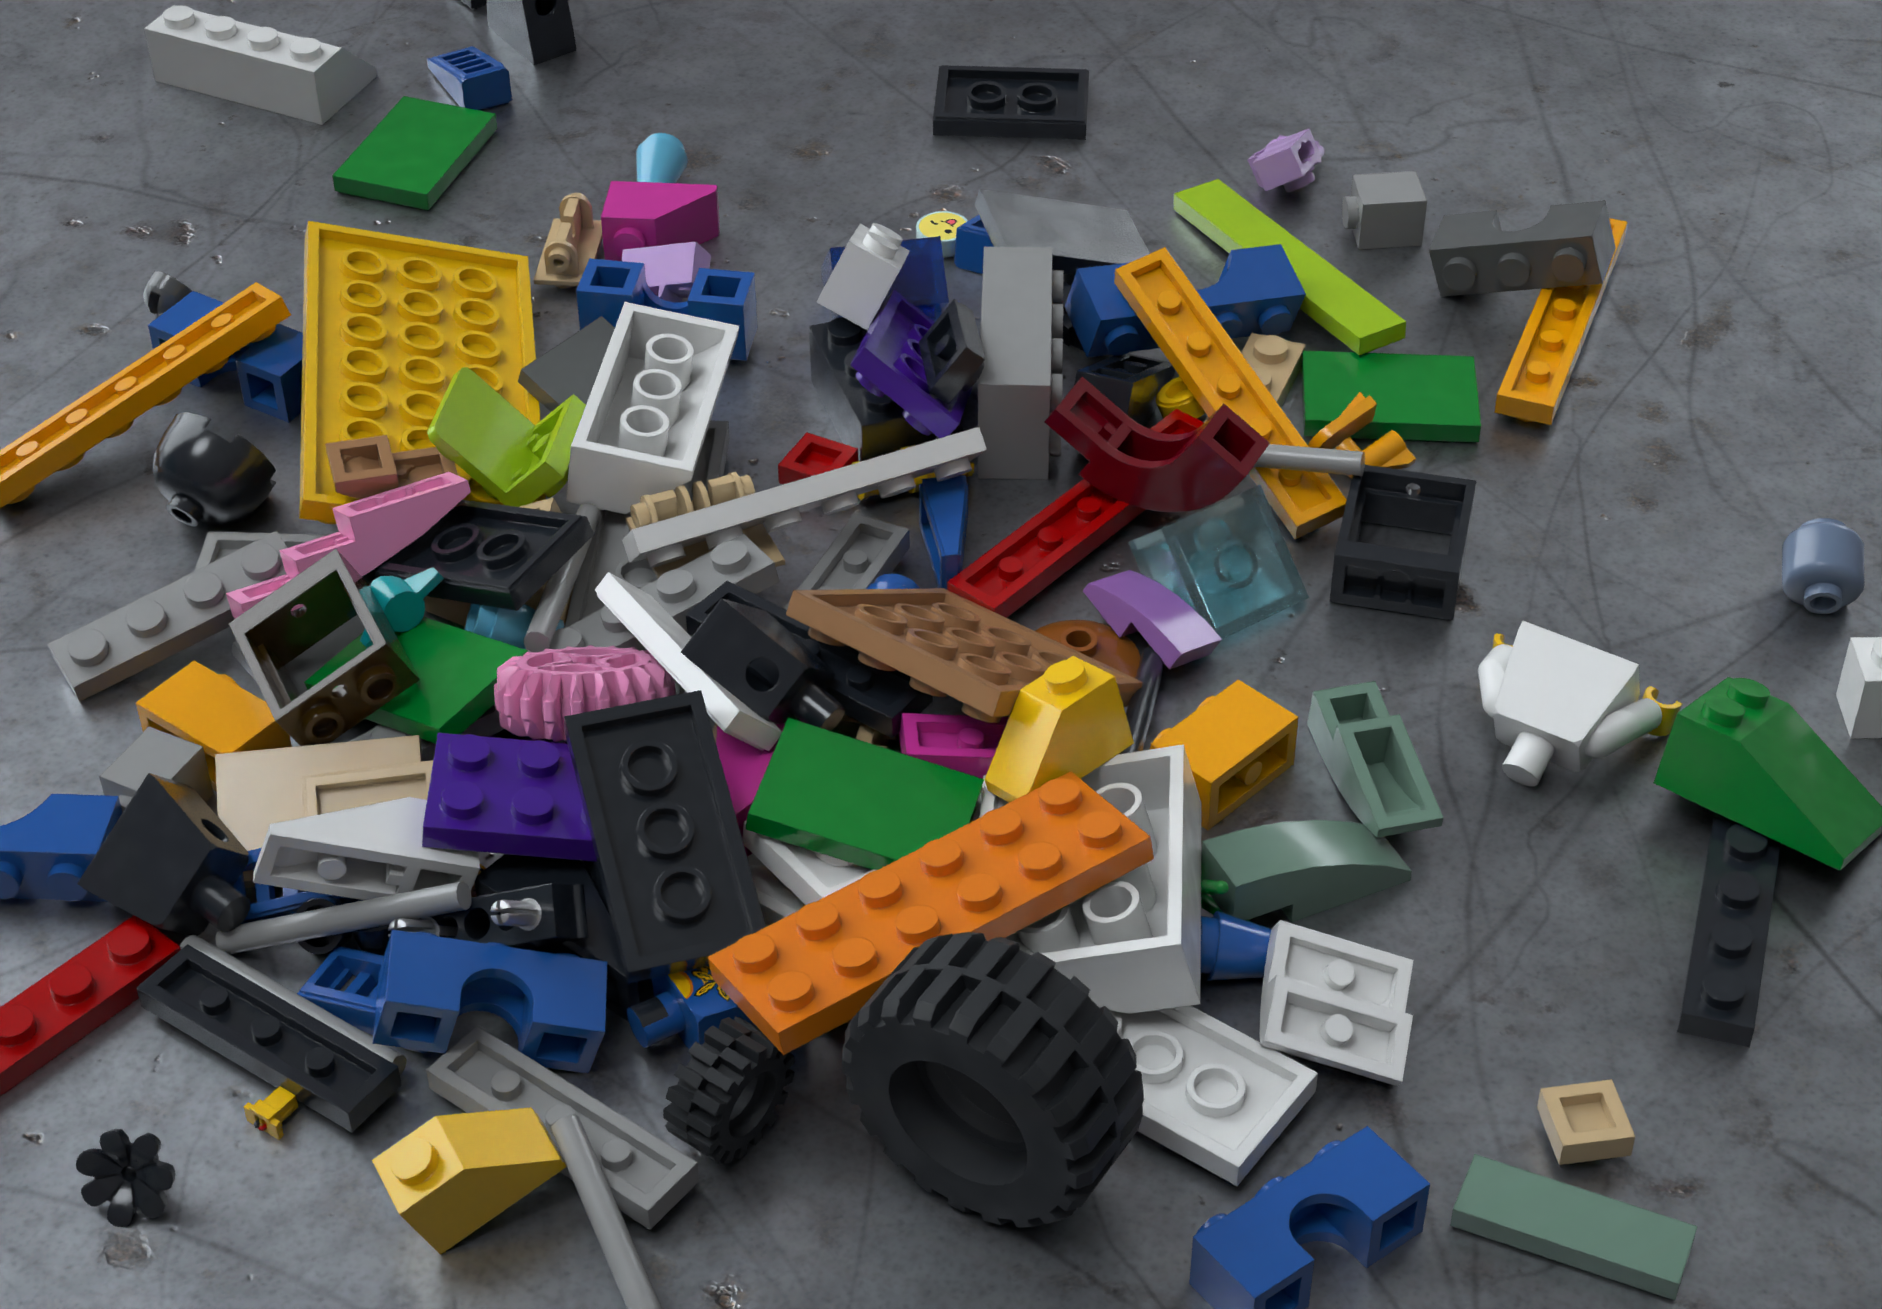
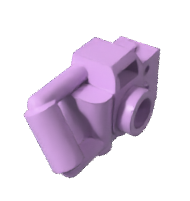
(1287, 161)
(670, 268)

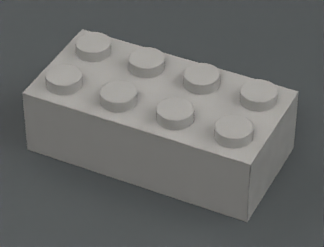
(1022, 362)

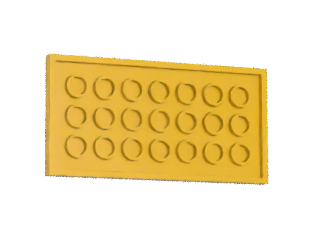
(388, 333)

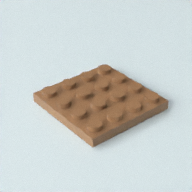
(940, 643)

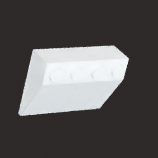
(1141, 932)

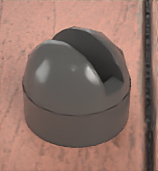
(163, 292)

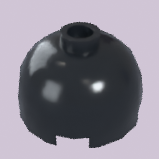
(208, 475)

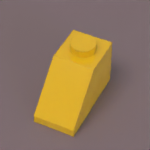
(1057, 726)
(466, 1170)

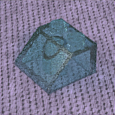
(1224, 562)

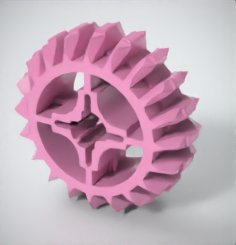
(545, 686)

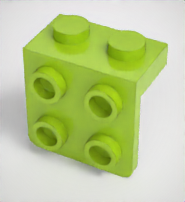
(500, 445)

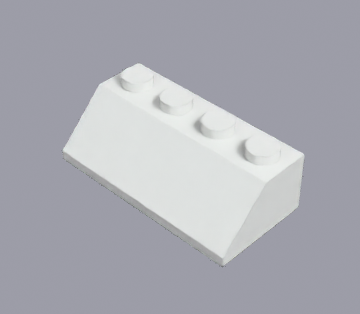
(254, 64)
(648, 407)

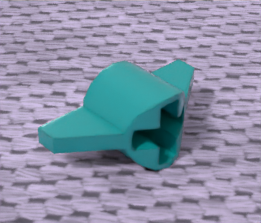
(403, 599)

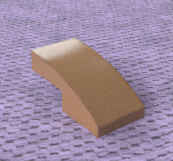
(369, 467)

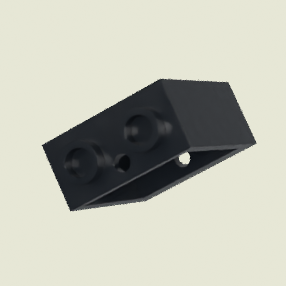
(1396, 576)

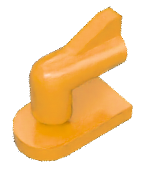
(1385, 452)

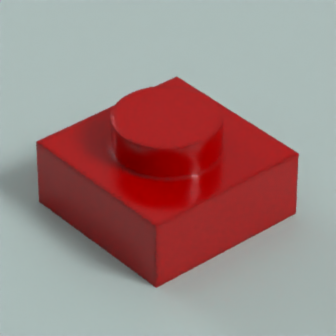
(814, 456)

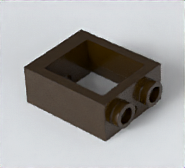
(276, 635)

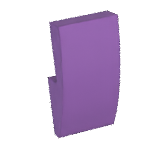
(1166, 621)

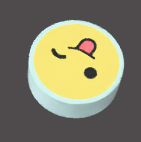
(943, 225)

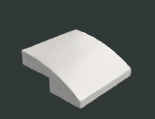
(1336, 1002)

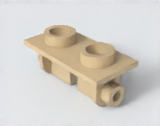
(569, 243)

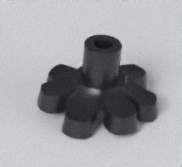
(126, 1176)

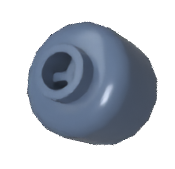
(1823, 565)

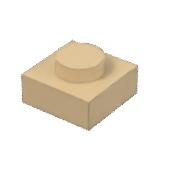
(1585, 1122)

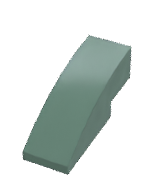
(1372, 760)
(1299, 867)

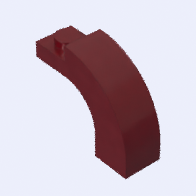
(1151, 466)

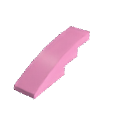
(368, 532)

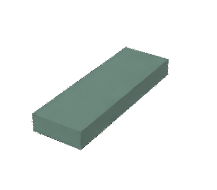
(1574, 1226)

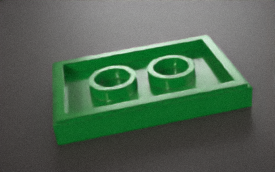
(415, 153)
(1413, 394)
(454, 674)
(857, 797)

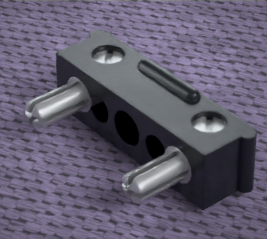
(515, 918)

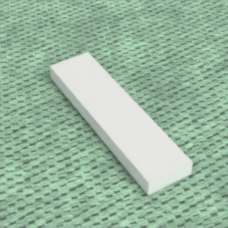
(665, 641)

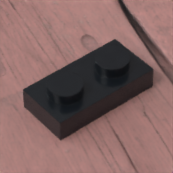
(952, 352)

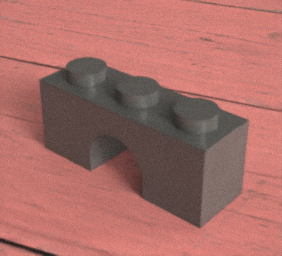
(1561, 251)

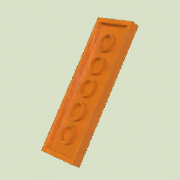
(979, 879)

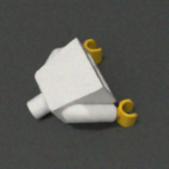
(1564, 702)

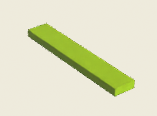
(1330, 295)

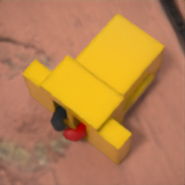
(272, 1111)

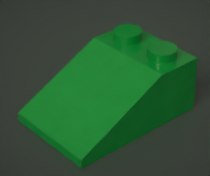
(1768, 772)

